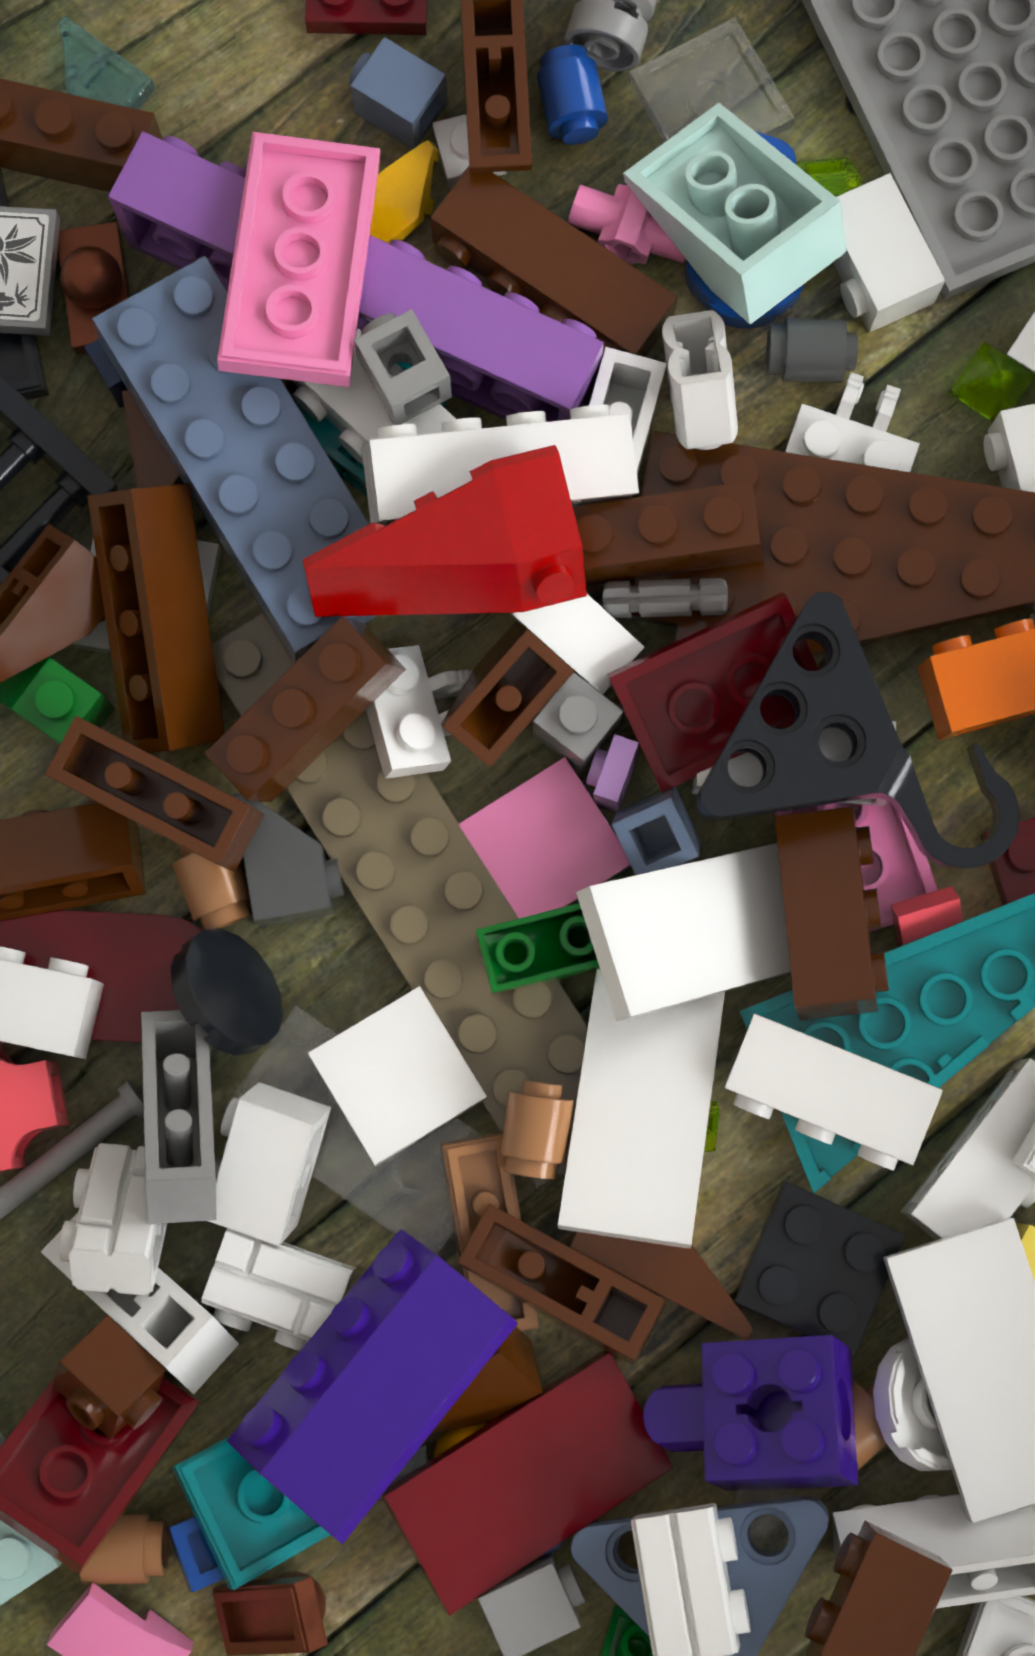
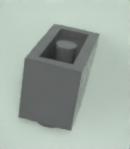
(288, 872)

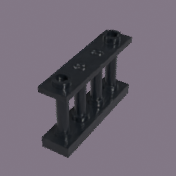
(30, 442)

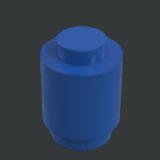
(571, 94)

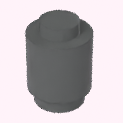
(811, 350)

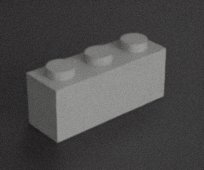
(177, 1120)

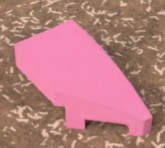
(108, 1628)

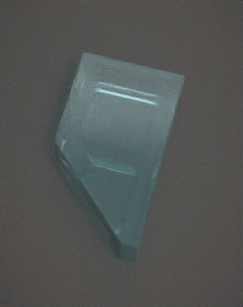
(99, 72)

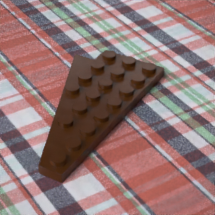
(887, 541)

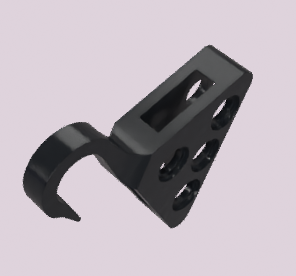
(878, 767)

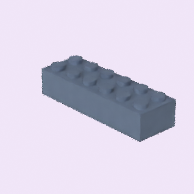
(234, 443)

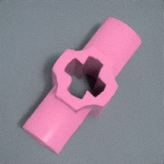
(622, 224)

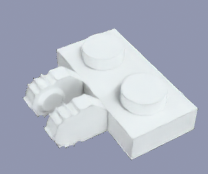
(841, 439)
(407, 720)

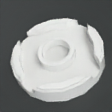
(906, 1412)

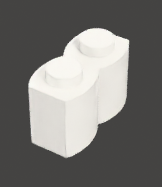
(700, 380)

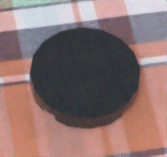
(227, 991)

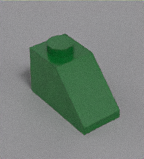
(52, 697)

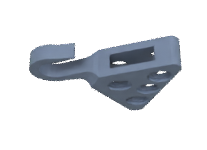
(763, 1575)

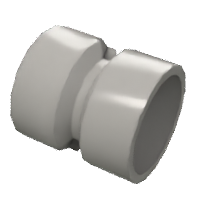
(611, 31)

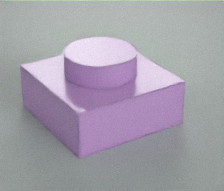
(612, 772)

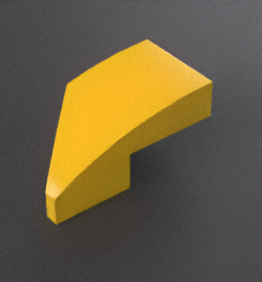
(404, 194)

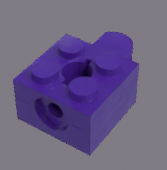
(764, 1414)

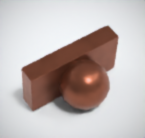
(91, 277)
(272, 1615)

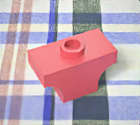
(29, 1105)

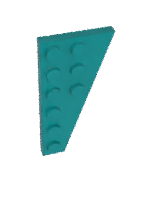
(940, 1012)

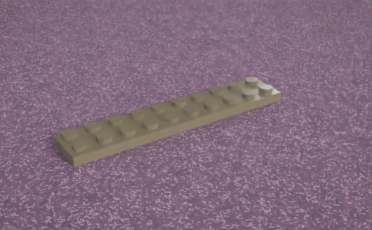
(419, 892)

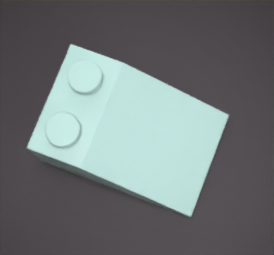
(739, 211)

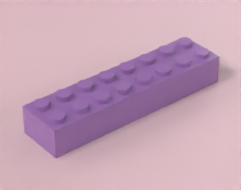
(492, 344)

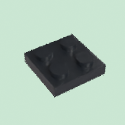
(818, 1267)

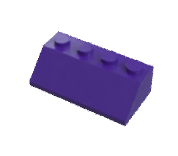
(371, 1384)

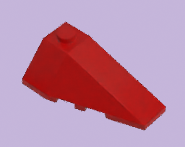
(480, 549)

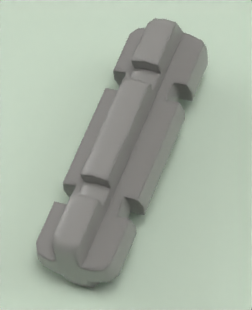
(665, 597)

